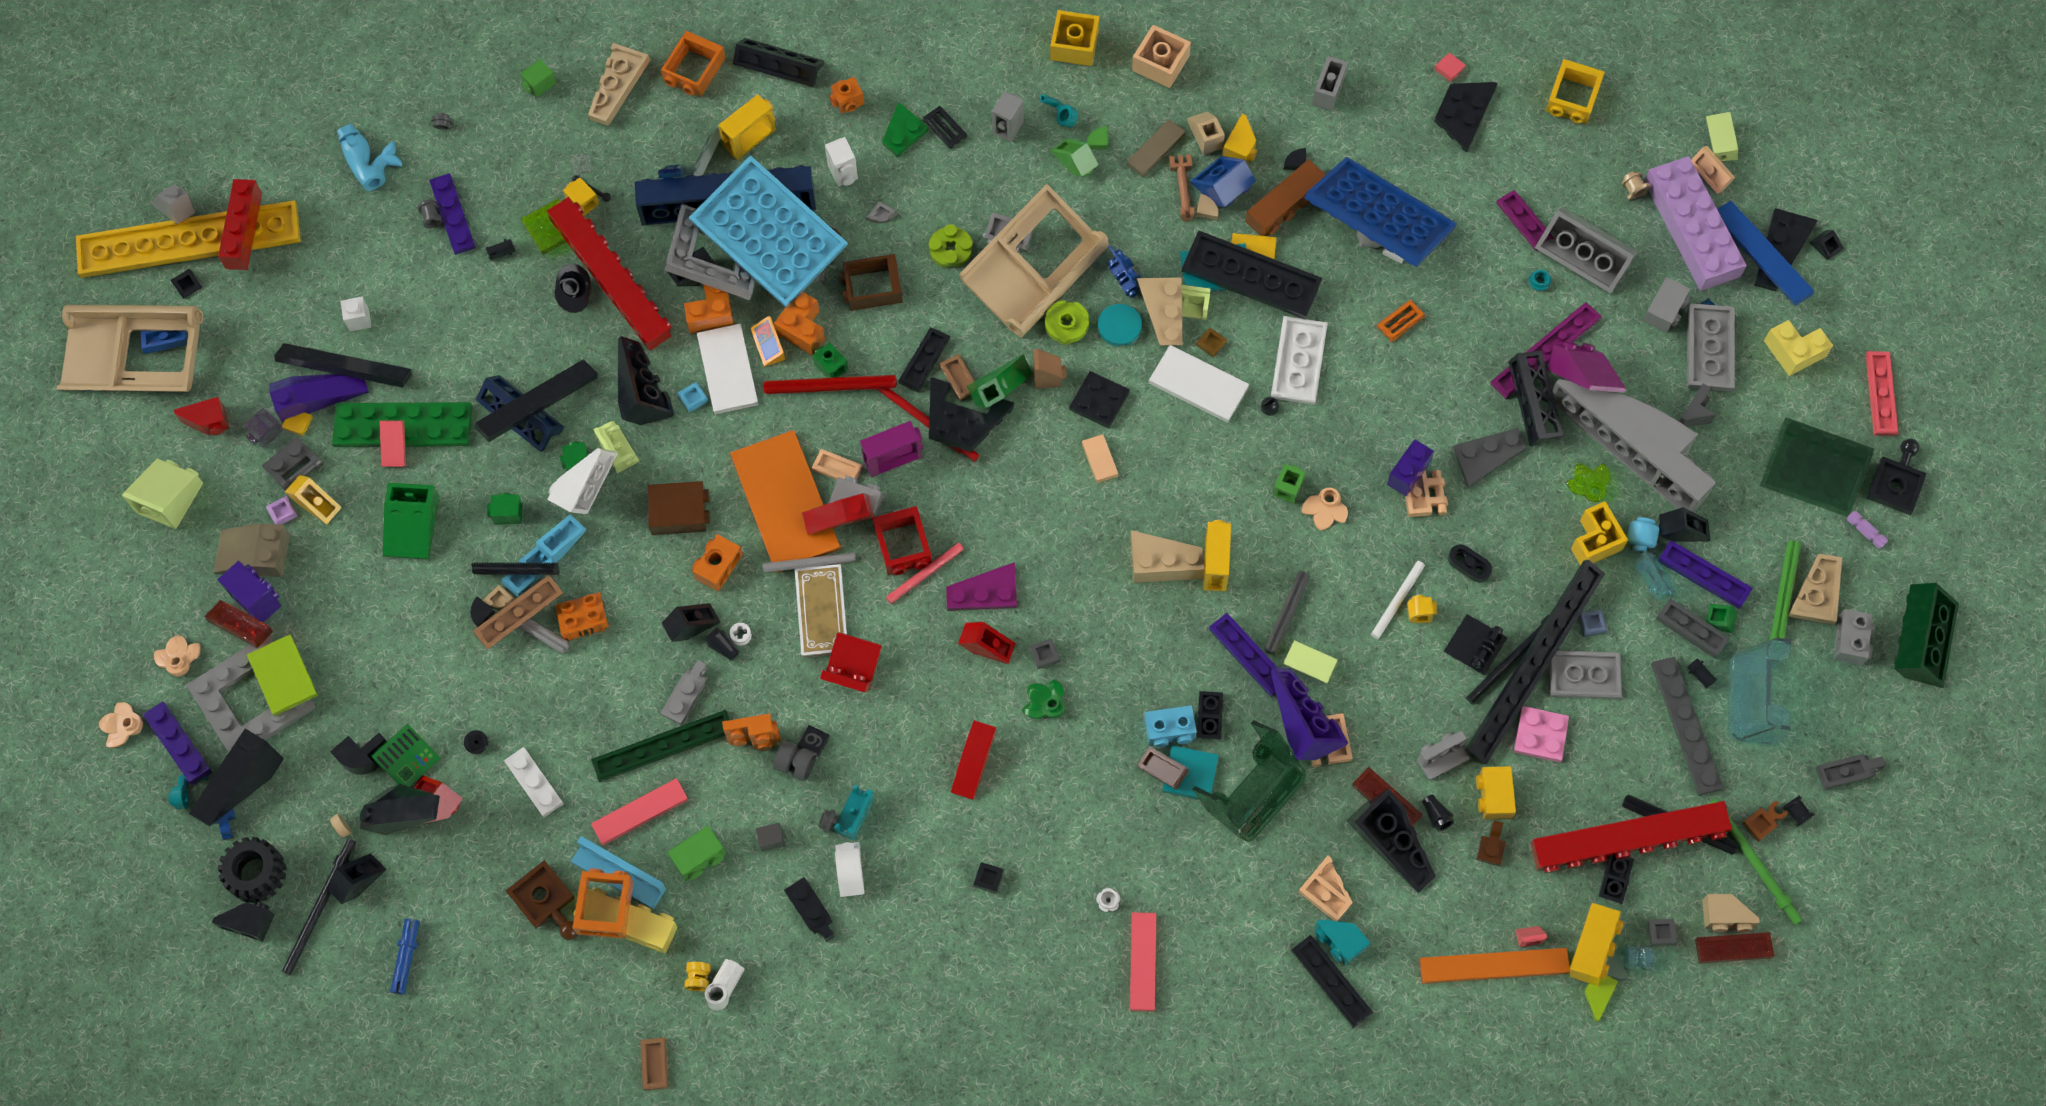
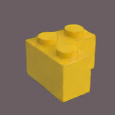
(1603, 535)

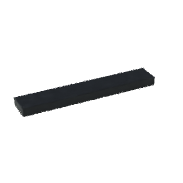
(343, 365)
(535, 400)

